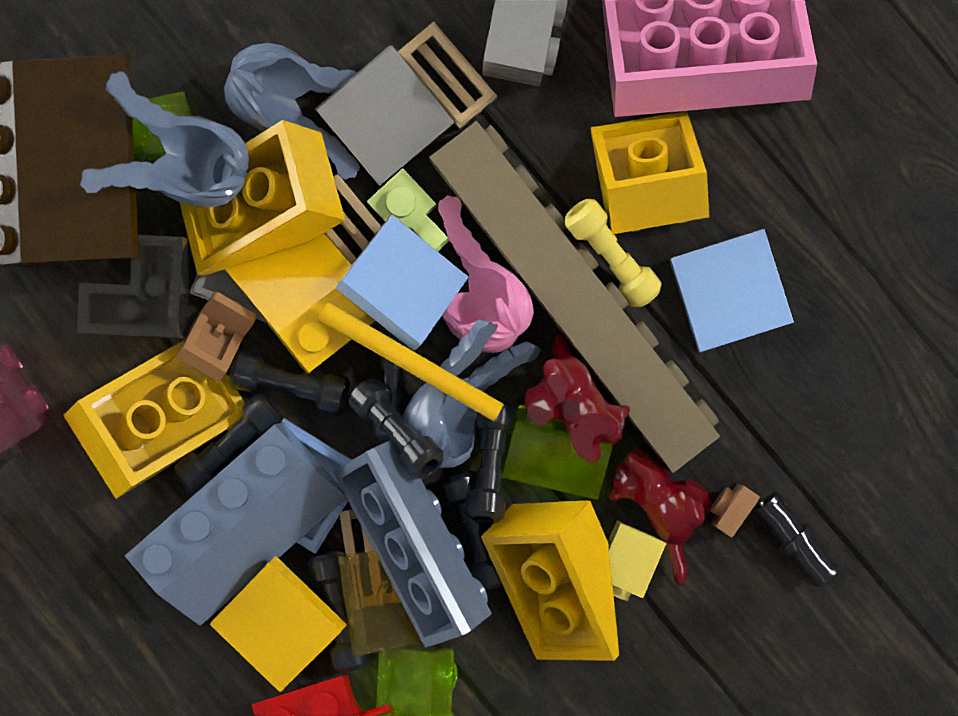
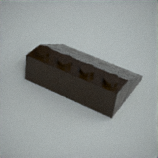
(51, 130)

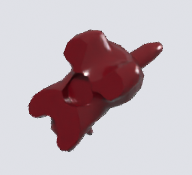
(574, 400)
(671, 505)

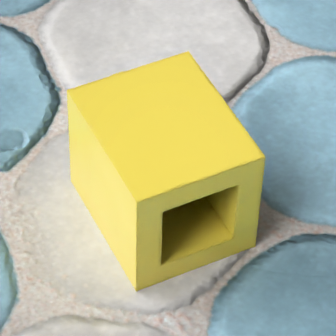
(632, 560)

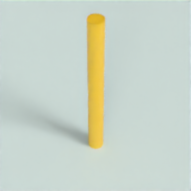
(410, 361)

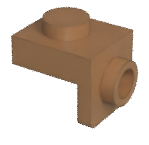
(216, 335)

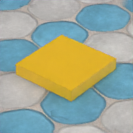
(278, 624)

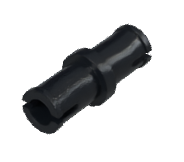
(795, 539)

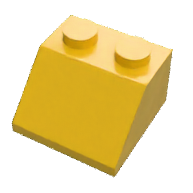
(650, 172)

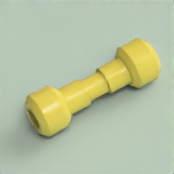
(588, 222)

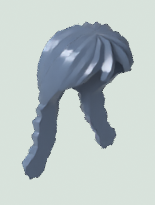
(264, 92)
(201, 161)
(445, 418)

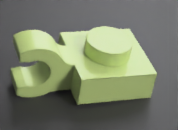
(410, 205)

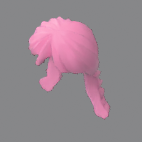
(493, 290)

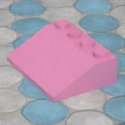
(707, 54)

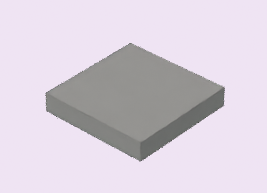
(384, 115)

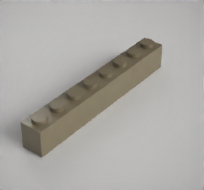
(574, 296)

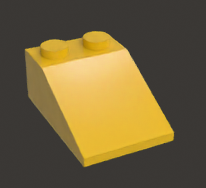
(283, 202)
(292, 292)
(151, 419)
(557, 578)

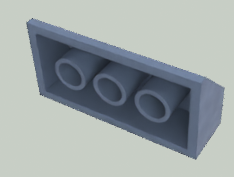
(237, 524)
(414, 545)

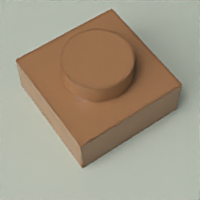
(732, 508)

